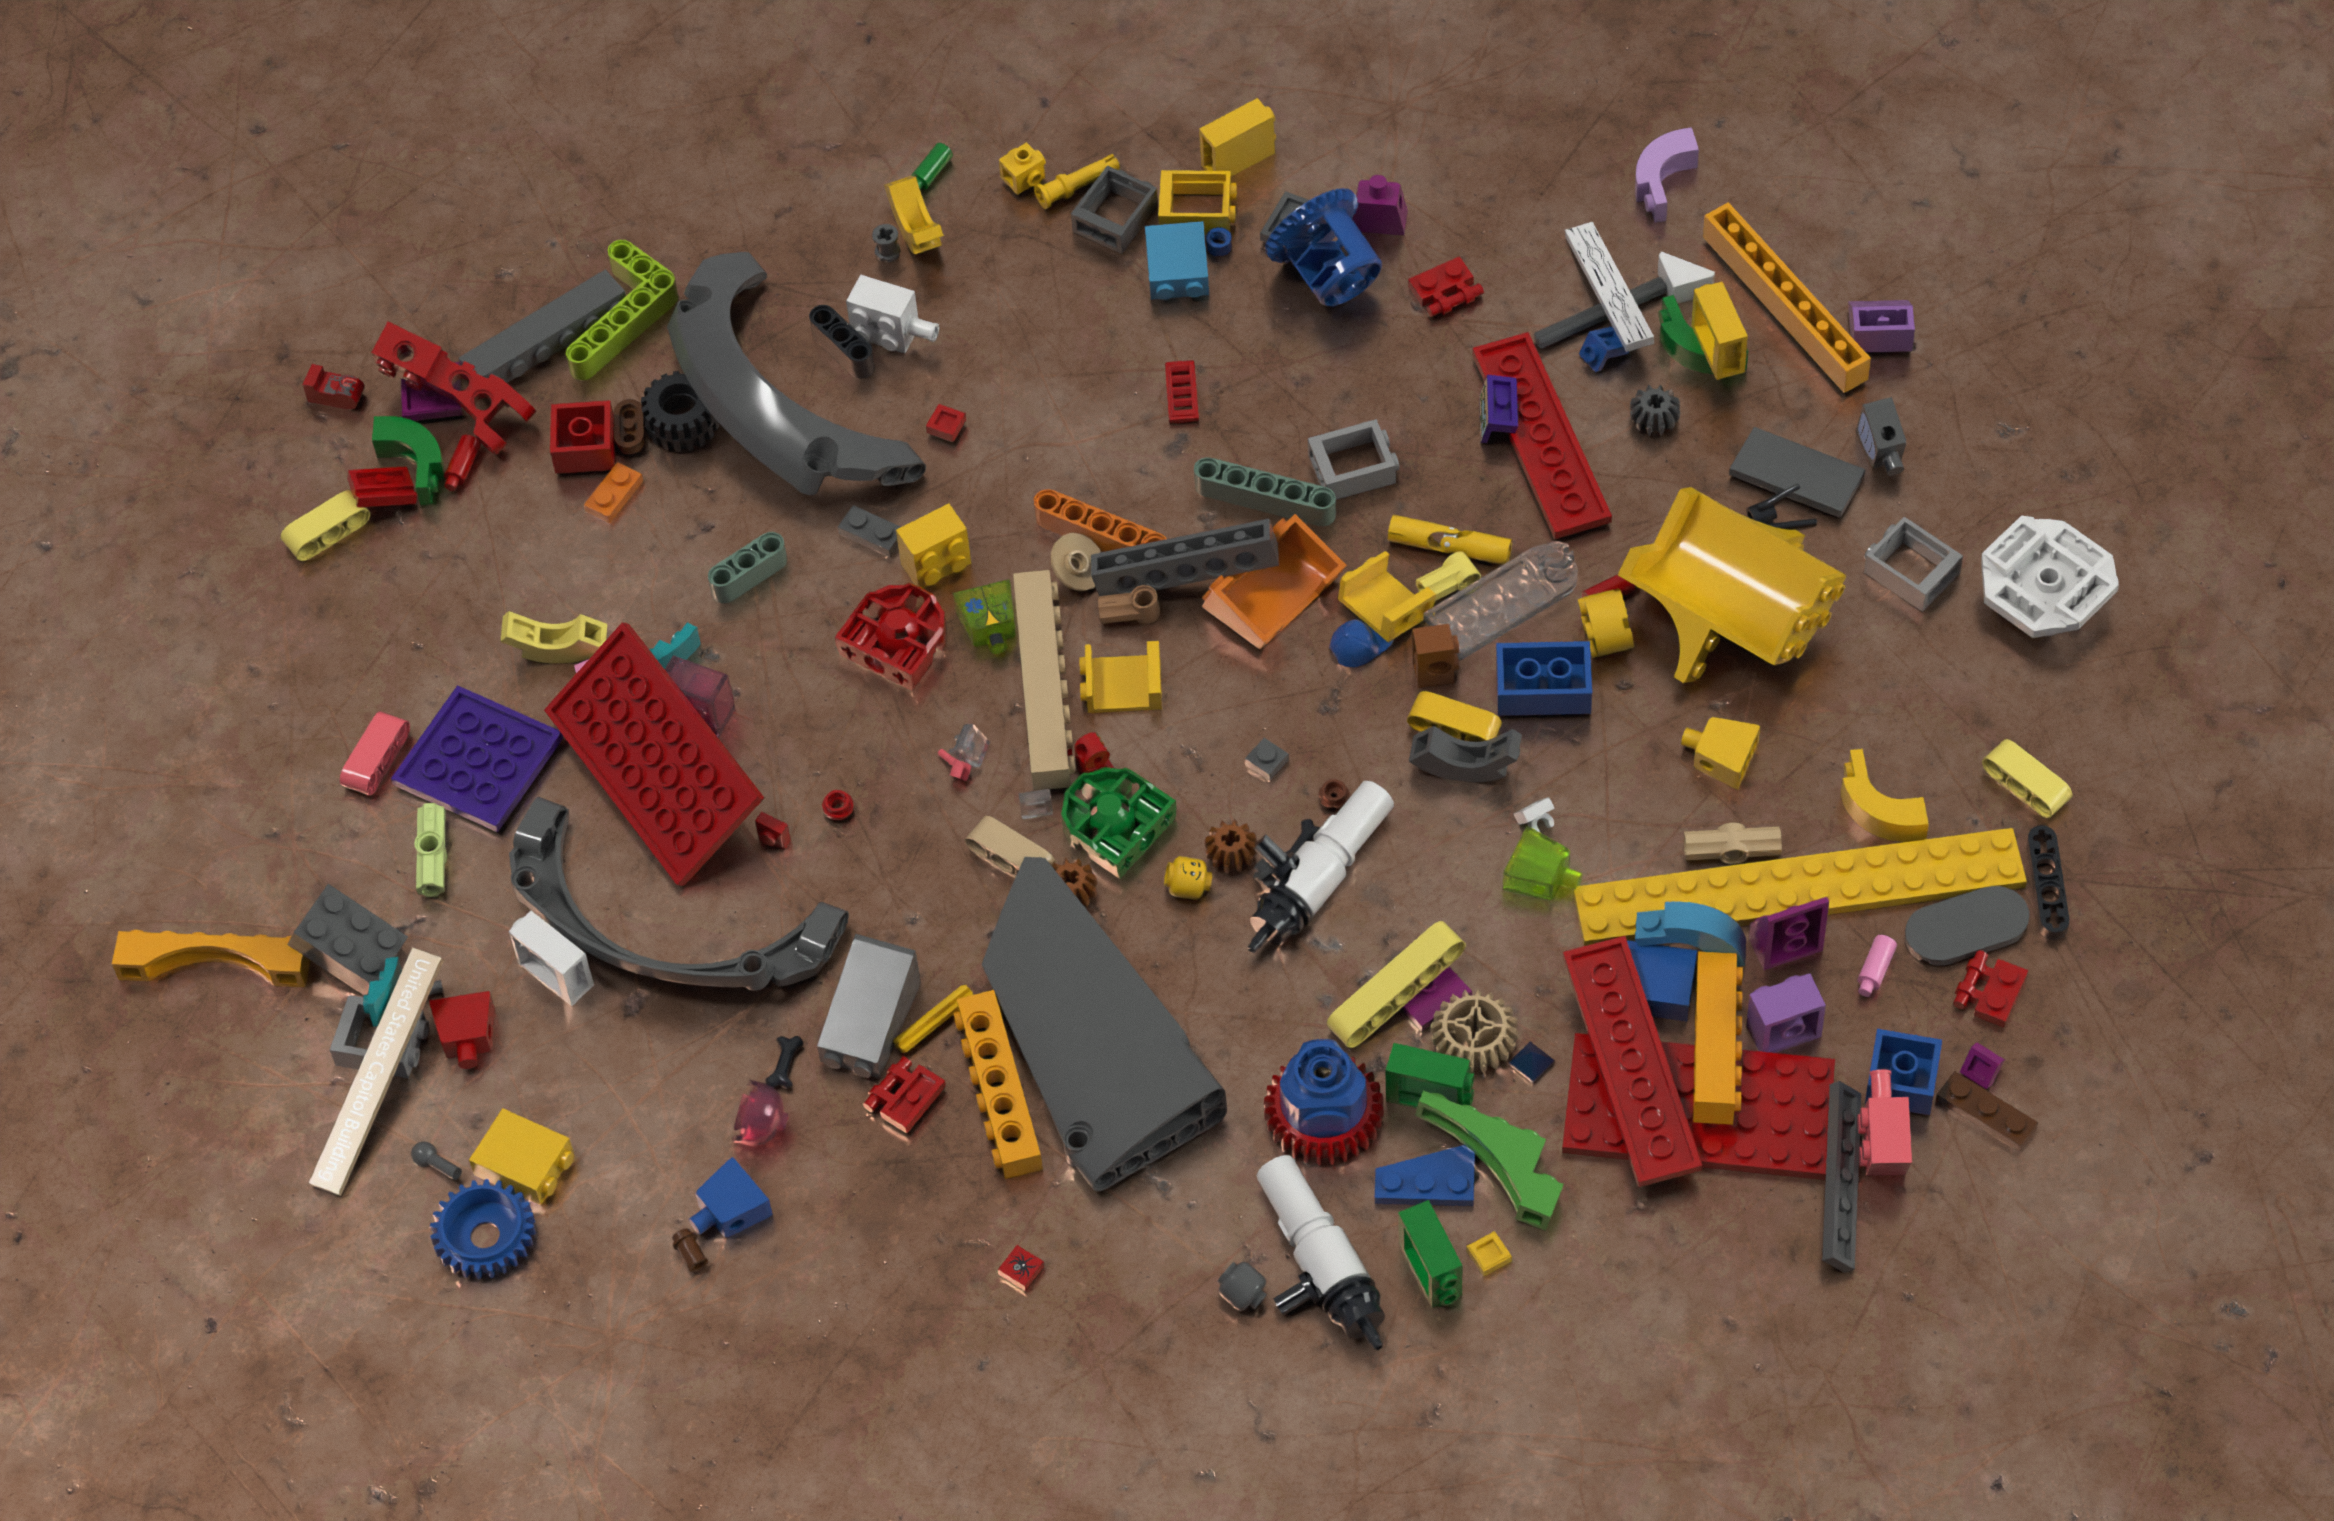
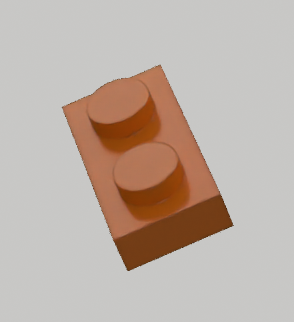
(613, 492)

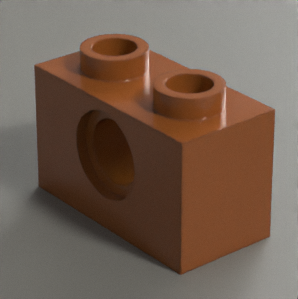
(1434, 655)

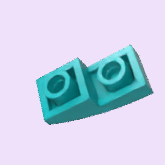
(682, 645)
(381, 990)

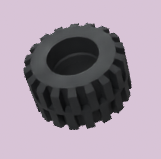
(679, 430)

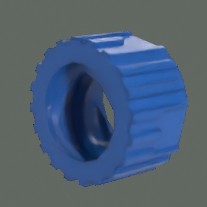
(1219, 234)

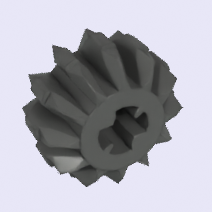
(1655, 410)

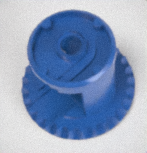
(1307, 241)

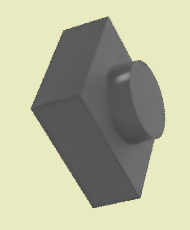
(1266, 759)

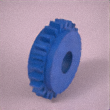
(475, 1207)

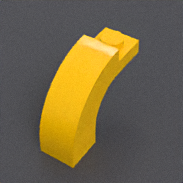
(912, 216)
(1880, 815)

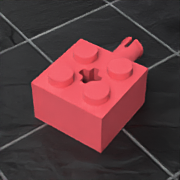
(1885, 1129)

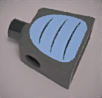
(1882, 435)

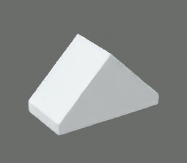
(1682, 276)

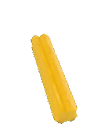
(931, 1020)

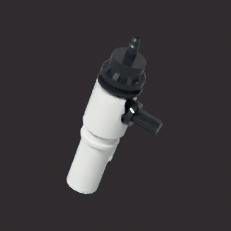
(1317, 868)
(1323, 1254)

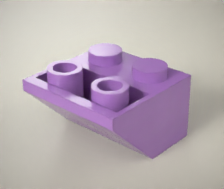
(1882, 325)

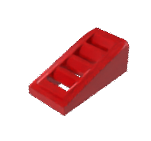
(1181, 374)

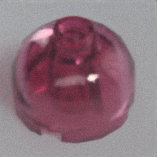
(759, 1115)

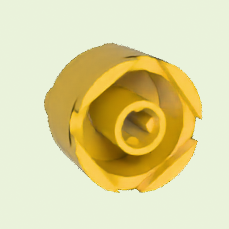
(1606, 623)

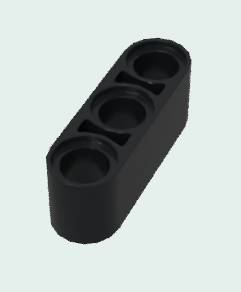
(842, 341)

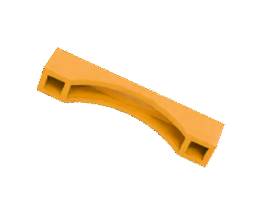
(147, 955)

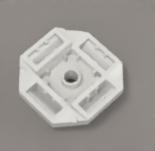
(2041, 552)

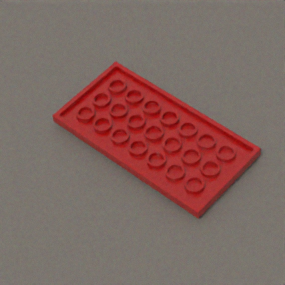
(653, 754)
(1774, 1134)

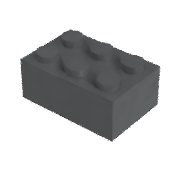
(346, 939)

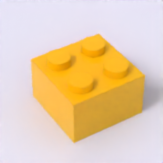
(933, 546)

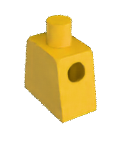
(1723, 748)

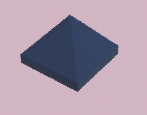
(1531, 1062)

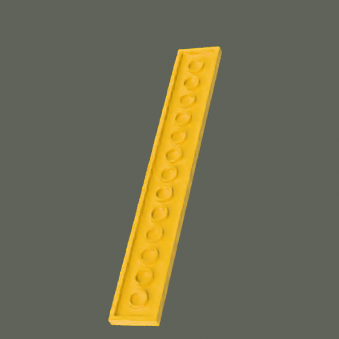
(1848, 879)

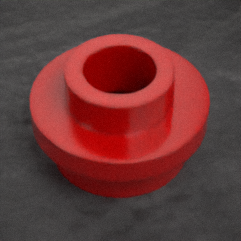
(834, 798)

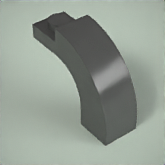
(1464, 760)

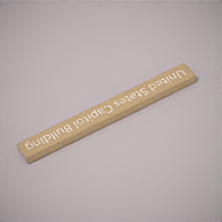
(376, 1072)

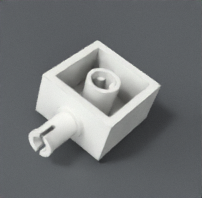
(887, 314)

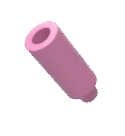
(1876, 964)

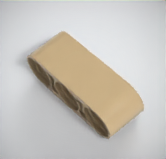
(1003, 846)

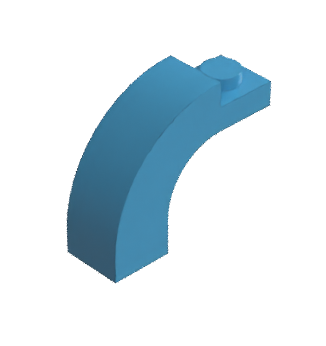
(1692, 925)

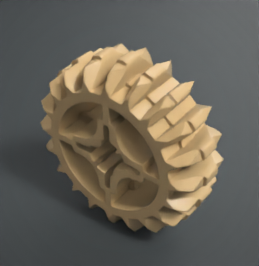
(1497, 1037)

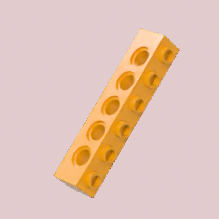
(984, 1012)

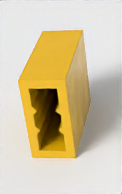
(1238, 138)
(522, 1156)

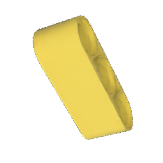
(324, 526)
(2027, 778)

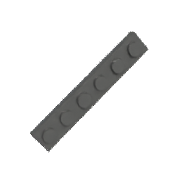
(1841, 1177)

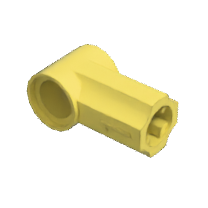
(1454, 575)

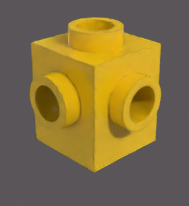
(1022, 168)

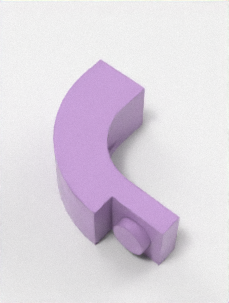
(1662, 157)

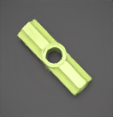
(431, 864)

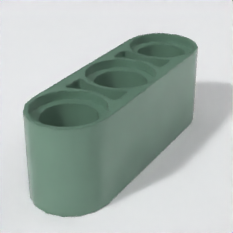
(734, 569)

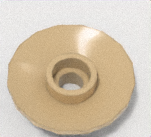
(1078, 550)

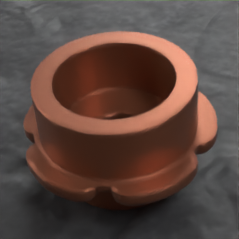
(1334, 787)

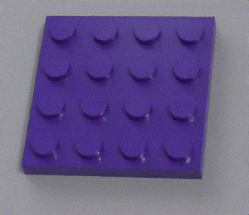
(477, 758)

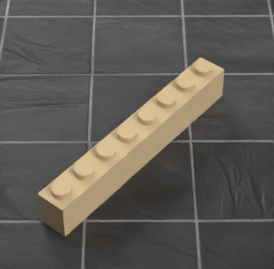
(1041, 680)

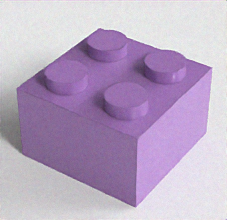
(1785, 1014)

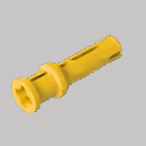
(1065, 185)

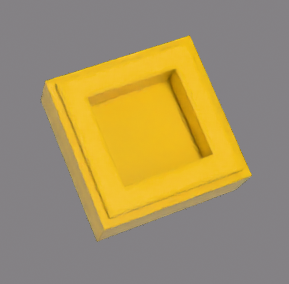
(1489, 1253)

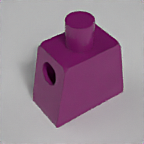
(1380, 207)

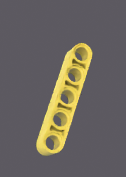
(1396, 984)

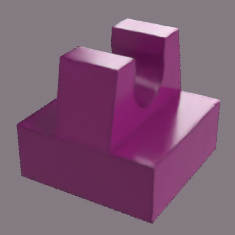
(1982, 1065)

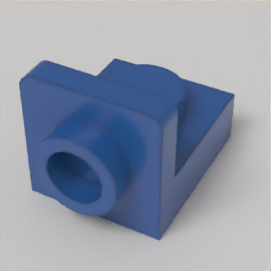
(1600, 346)

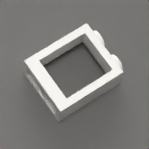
(551, 958)

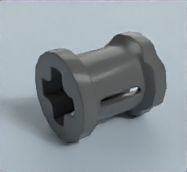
(885, 238)

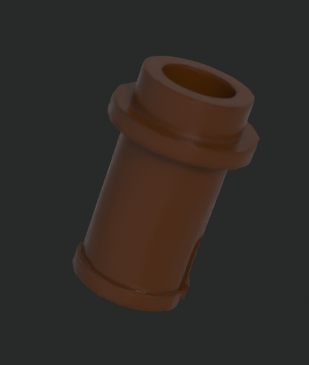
(689, 1249)

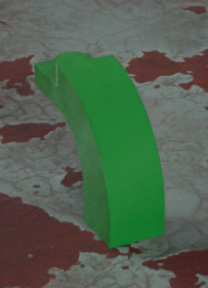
(1680, 339)
(410, 440)

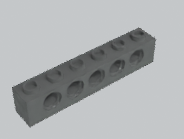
(1186, 558)

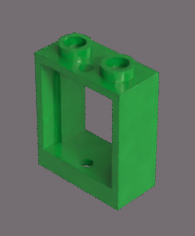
(1417, 1069)
(1430, 1254)

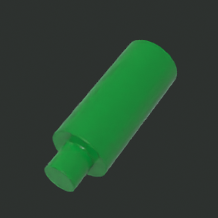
(932, 165)

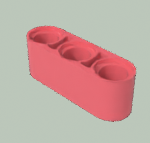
(374, 753)

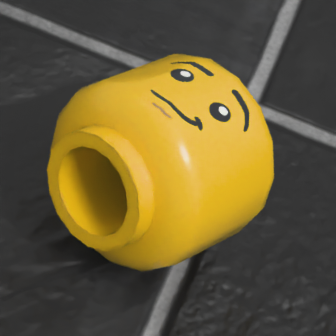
(1187, 877)

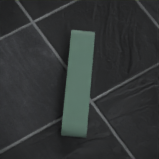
(1217, 479)

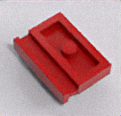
(382, 486)

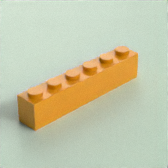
(1716, 1038)

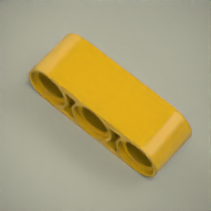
(1453, 718)

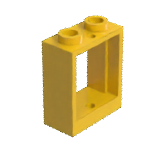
(1197, 183)
(1719, 330)

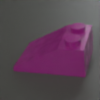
(1790, 933)

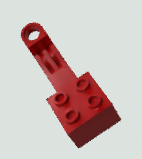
(434, 371)

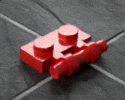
(1442, 281)
(2000, 992)
(910, 1100)

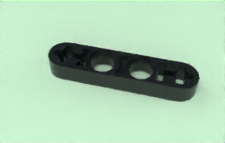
(2051, 882)

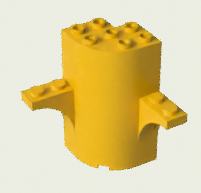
(1734, 581)

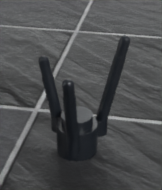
(1766, 512)

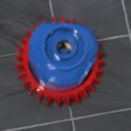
(1323, 1103)

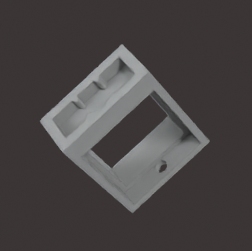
(1361, 479)
(1905, 531)
(343, 1045)

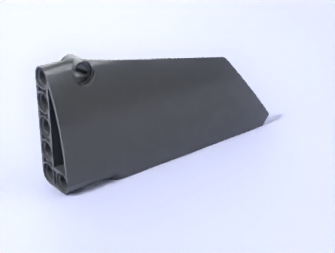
(1094, 1034)

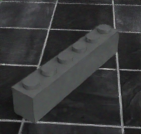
(546, 329)

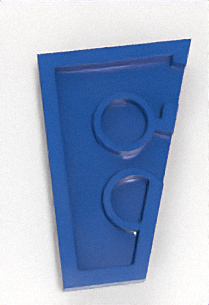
(1440, 1177)

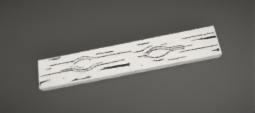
(1609, 287)

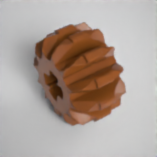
(1230, 846)
(1078, 879)

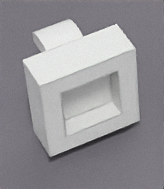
(1534, 812)

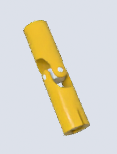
(1474, 544)

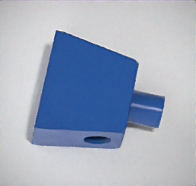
(730, 1201)

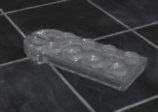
(1507, 596)

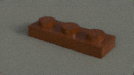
(1986, 1111)

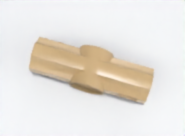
(1732, 843)

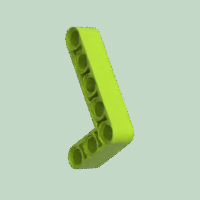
(651, 297)

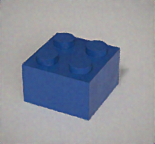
(1912, 1066)

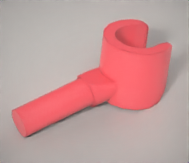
(959, 768)

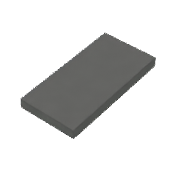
(1781, 463)

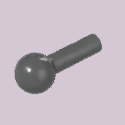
(425, 1155)

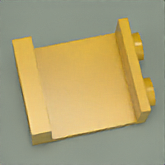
(1382, 599)
(1122, 681)

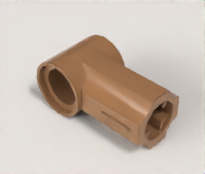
(1128, 606)

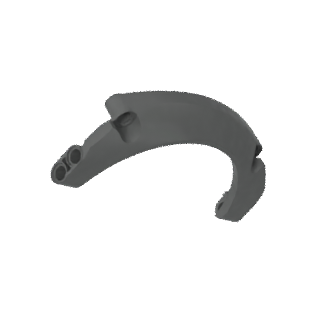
(752, 410)
(542, 887)

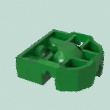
(1115, 826)

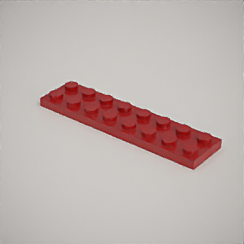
(1546, 439)
(1632, 1061)

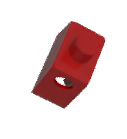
(464, 1026)

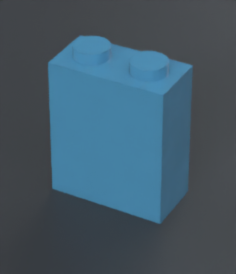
(1177, 260)

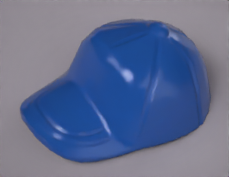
(1356, 644)

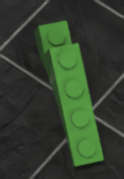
(1504, 1149)

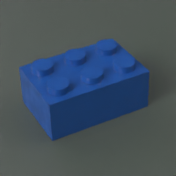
(1543, 678)

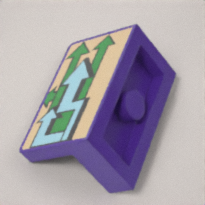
(1498, 406)

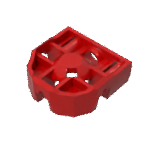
(895, 614)

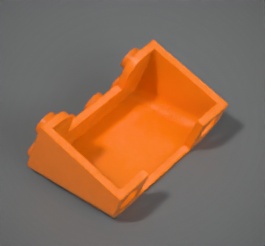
(1268, 599)

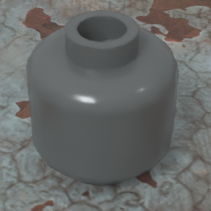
(1242, 1286)

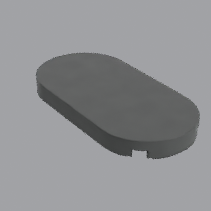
(1966, 924)

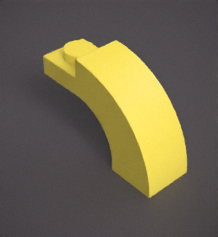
(553, 642)

